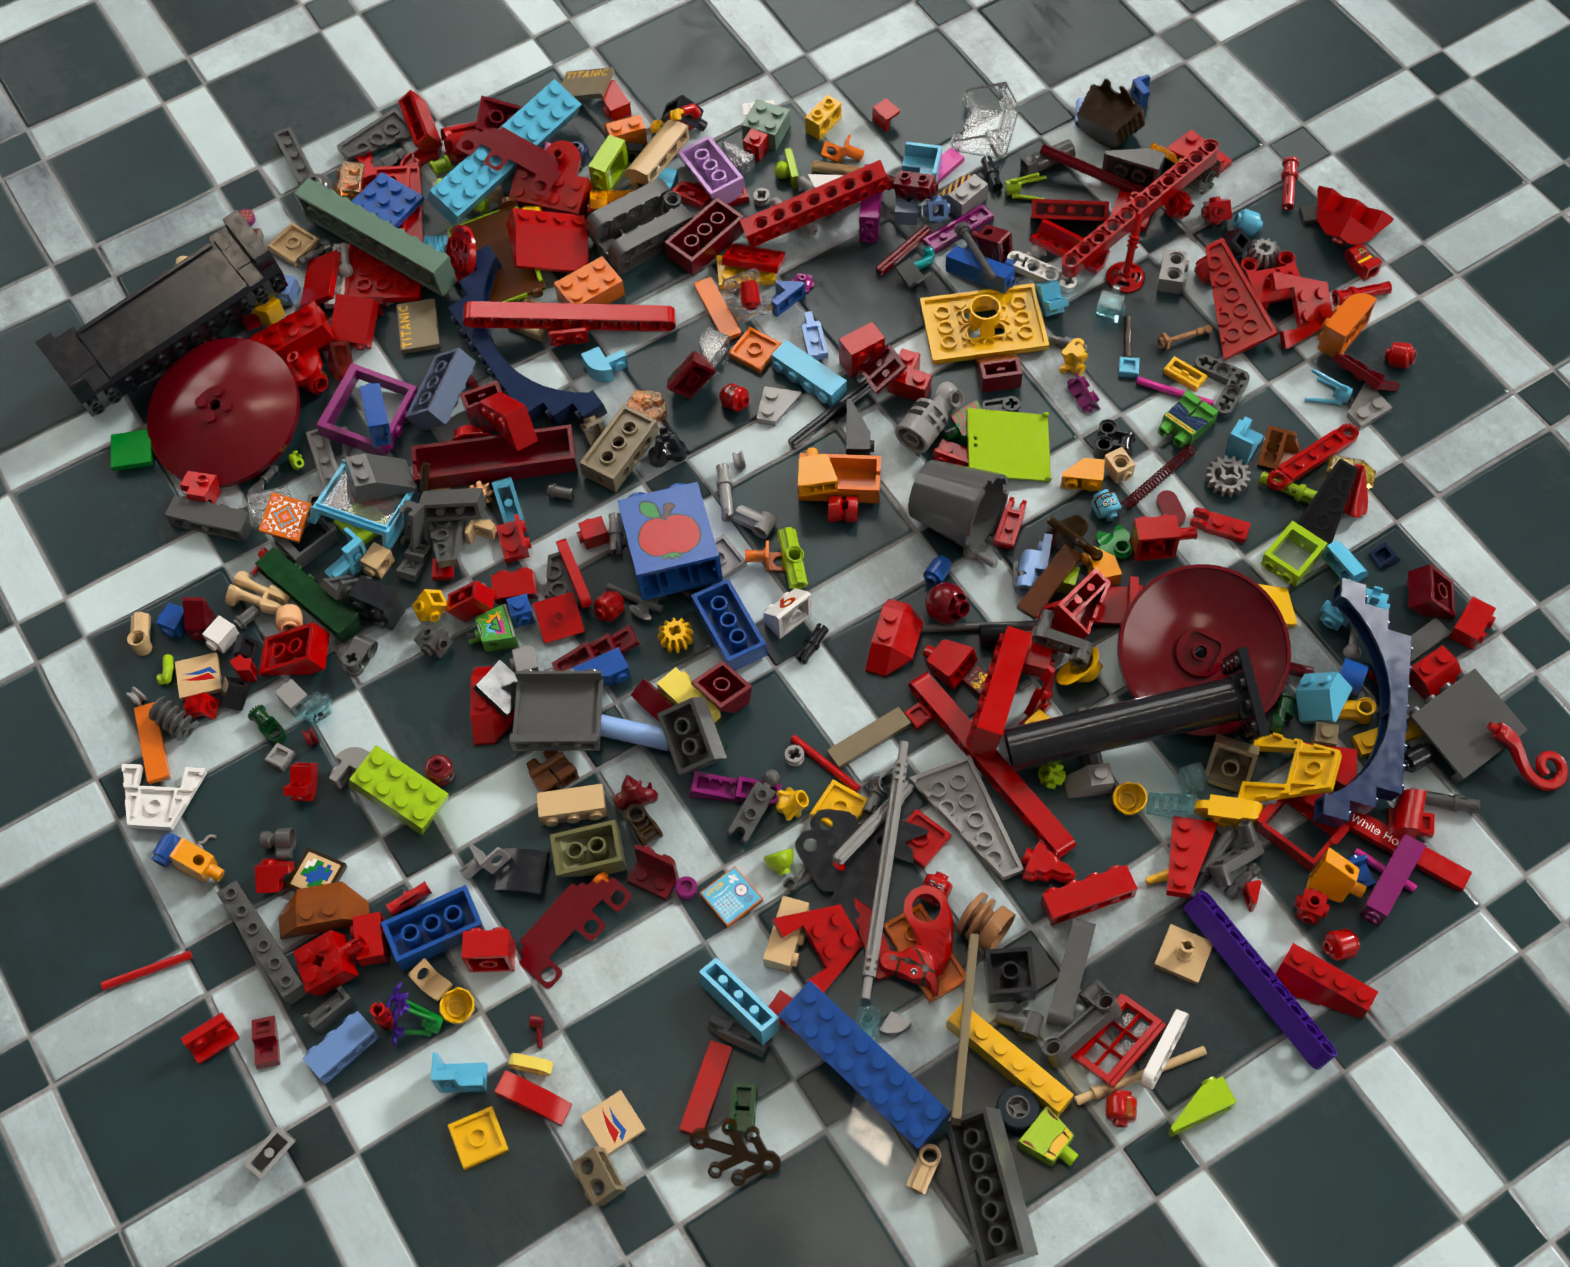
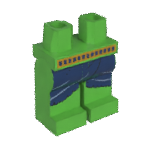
(1187, 419)

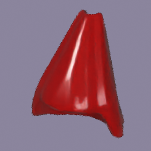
(1358, 499)

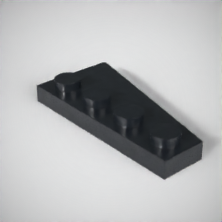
(1328, 504)

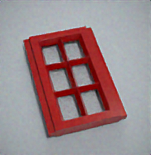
(1120, 1043)

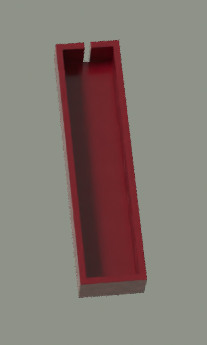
(494, 458)

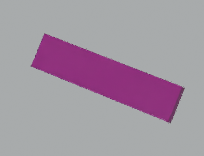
(725, 788)

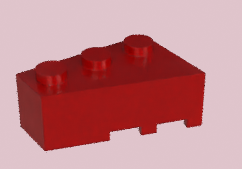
(509, 419)
(1080, 607)

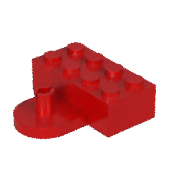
(569, 191)
(298, 341)

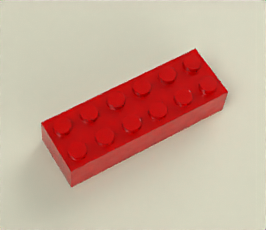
(998, 692)

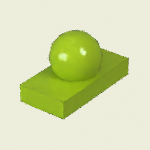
(787, 168)

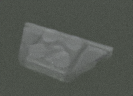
(871, 1130)

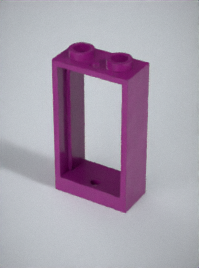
(870, 218)
(1392, 880)

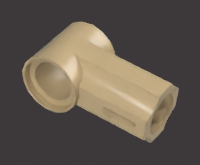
(140, 634)
(923, 1171)

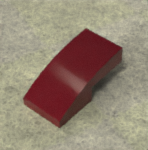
(650, 698)
(265, 1042)

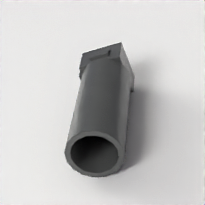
(1035, 163)

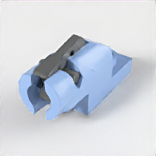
(1031, 565)

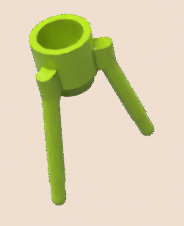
(1014, 186)

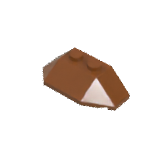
(321, 910)

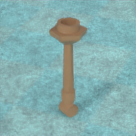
(1164, 340)

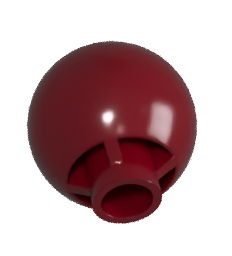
(946, 603)

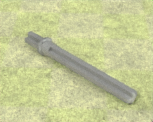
(866, 829)

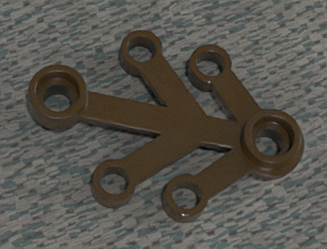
(738, 1153)

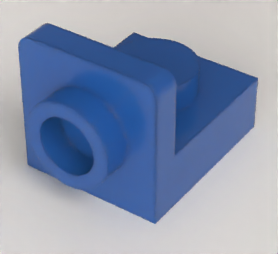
(1140, 89)
(1364, 876)

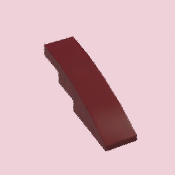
(624, 639)

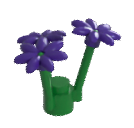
(430, 1020)

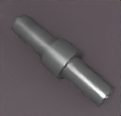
(1063, 341)

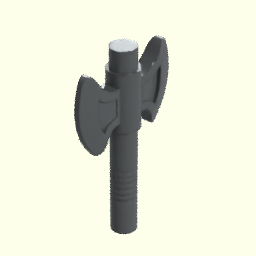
(642, 608)

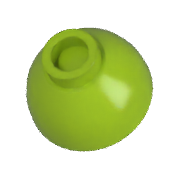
(780, 861)

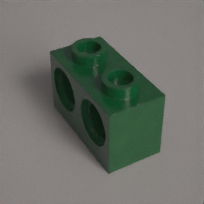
(743, 1106)

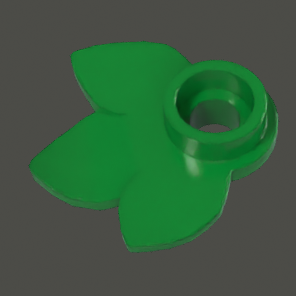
(1113, 542)

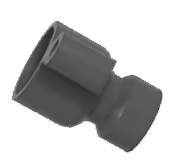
(283, 839)

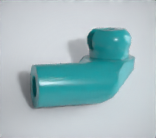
(927, 258)

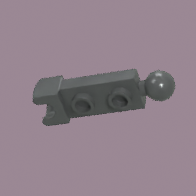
(754, 806)

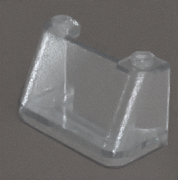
(989, 121)

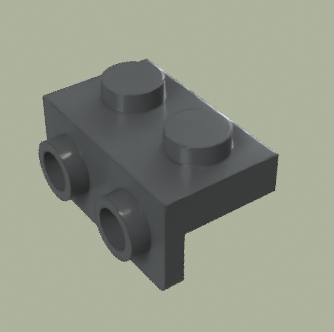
(339, 586)

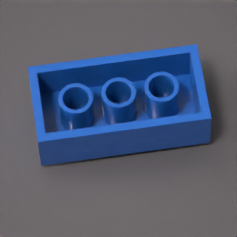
(729, 625)
(431, 927)

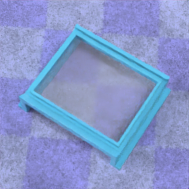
(376, 515)

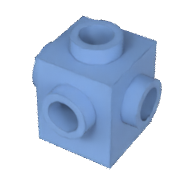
(941, 214)

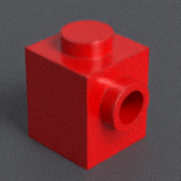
(756, 144)
(593, 532)

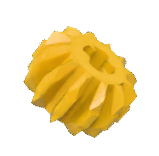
(675, 635)

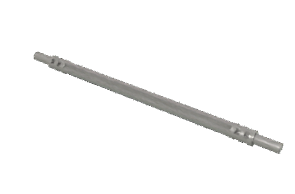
(884, 871)

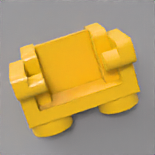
(1074, 357)

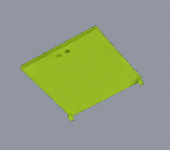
(1009, 443)

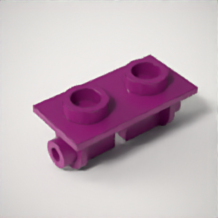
(1088, 399)

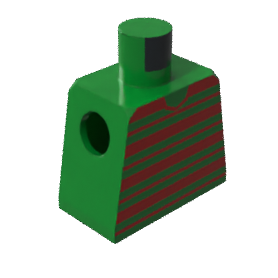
(958, 424)

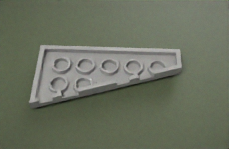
(966, 805)

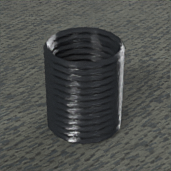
(990, 633)

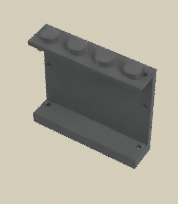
(1459, 721)

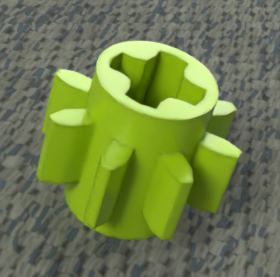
(1052, 775)

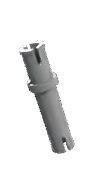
(724, 485)

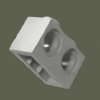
(1172, 271)

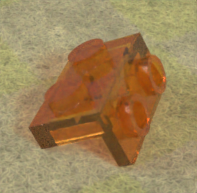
(350, 178)

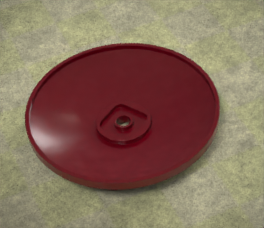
(249, 427)
(1207, 610)

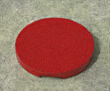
(462, 251)

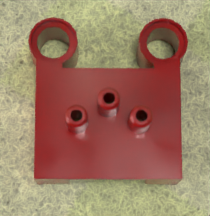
(1261, 281)

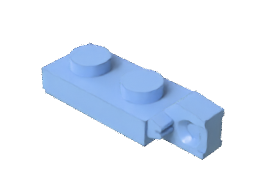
(814, 337)

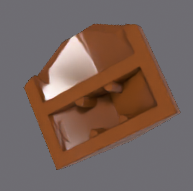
(1277, 447)

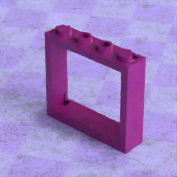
(355, 372)

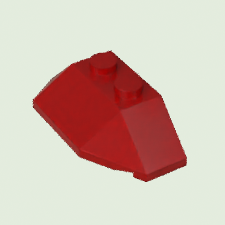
(894, 638)
(485, 720)

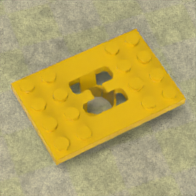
(1016, 314)

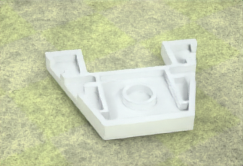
(157, 806)

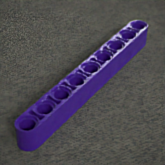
(1260, 980)

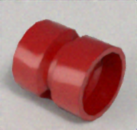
(836, 511)

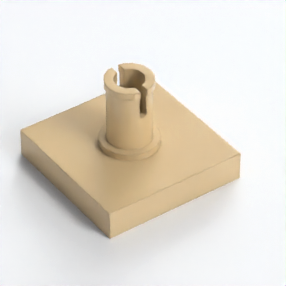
(1183, 954)

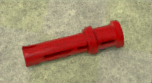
(1289, 177)
(1339, 297)

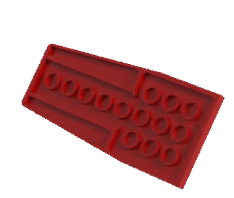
(371, 275)

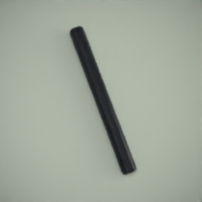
(828, 415)

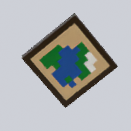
(315, 870)

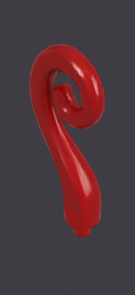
(1511, 740)

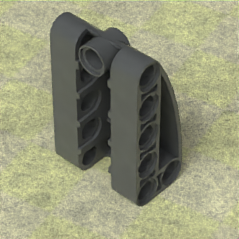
(637, 225)

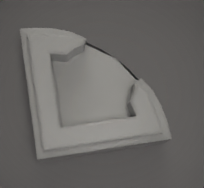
(894, 1024)

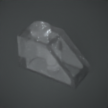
(714, 345)

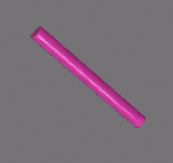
(1167, 389)

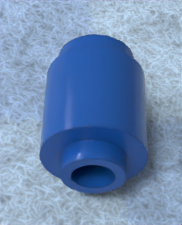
(937, 570)
(164, 849)

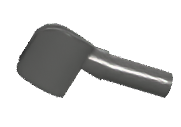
(795, 880)

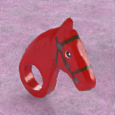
(934, 940)

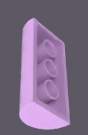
(713, 170)

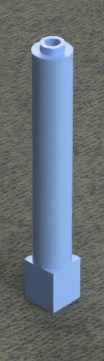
(633, 732)

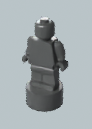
(324, 246)

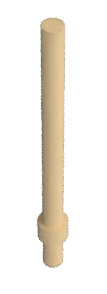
(1098, 1092)

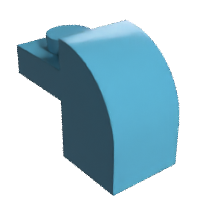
(1050, 297)
(602, 367)

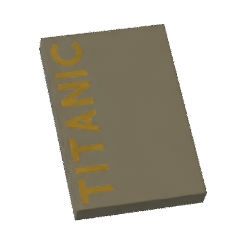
(588, 83)
(418, 326)

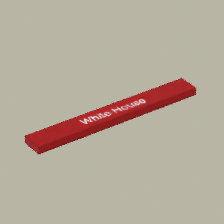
(1379, 835)

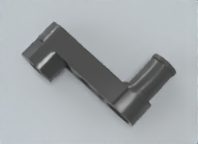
(1077, 648)
(1222, 867)

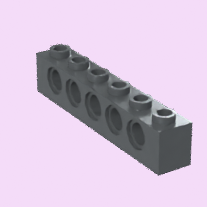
(262, 943)

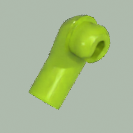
(296, 460)

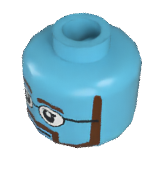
(1106, 505)

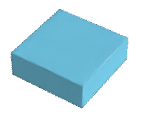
(1128, 367)

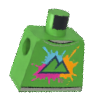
(494, 630)

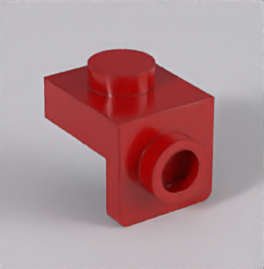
(201, 705)

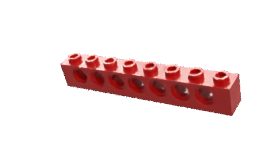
(815, 203)

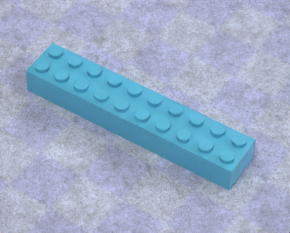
(473, 180)

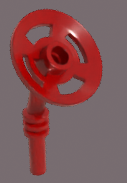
(1126, 270)

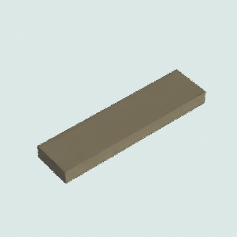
(868, 738)

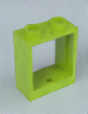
(609, 164)
(1303, 539)

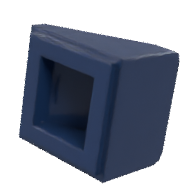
(1384, 555)

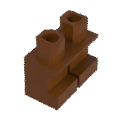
(552, 772)

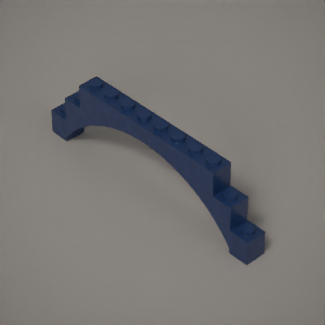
(538, 398)
(1390, 659)

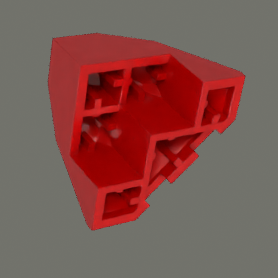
(1348, 218)

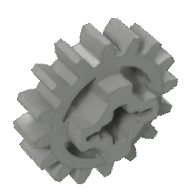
(1228, 475)

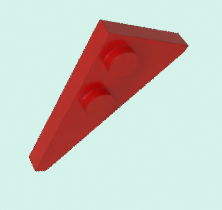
(1041, 698)

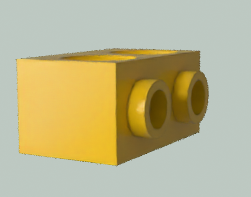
(823, 117)

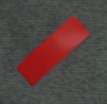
(532, 1098)

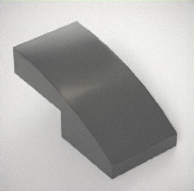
(413, 562)

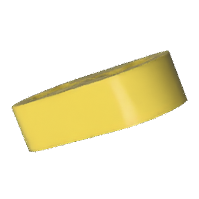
(530, 1064)

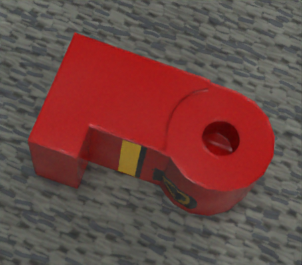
(1362, 261)

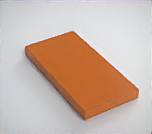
(903, 938)

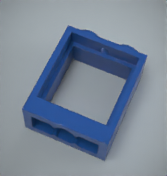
(376, 414)

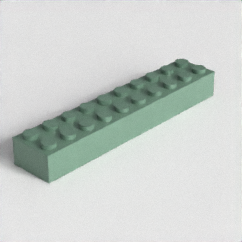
(376, 237)

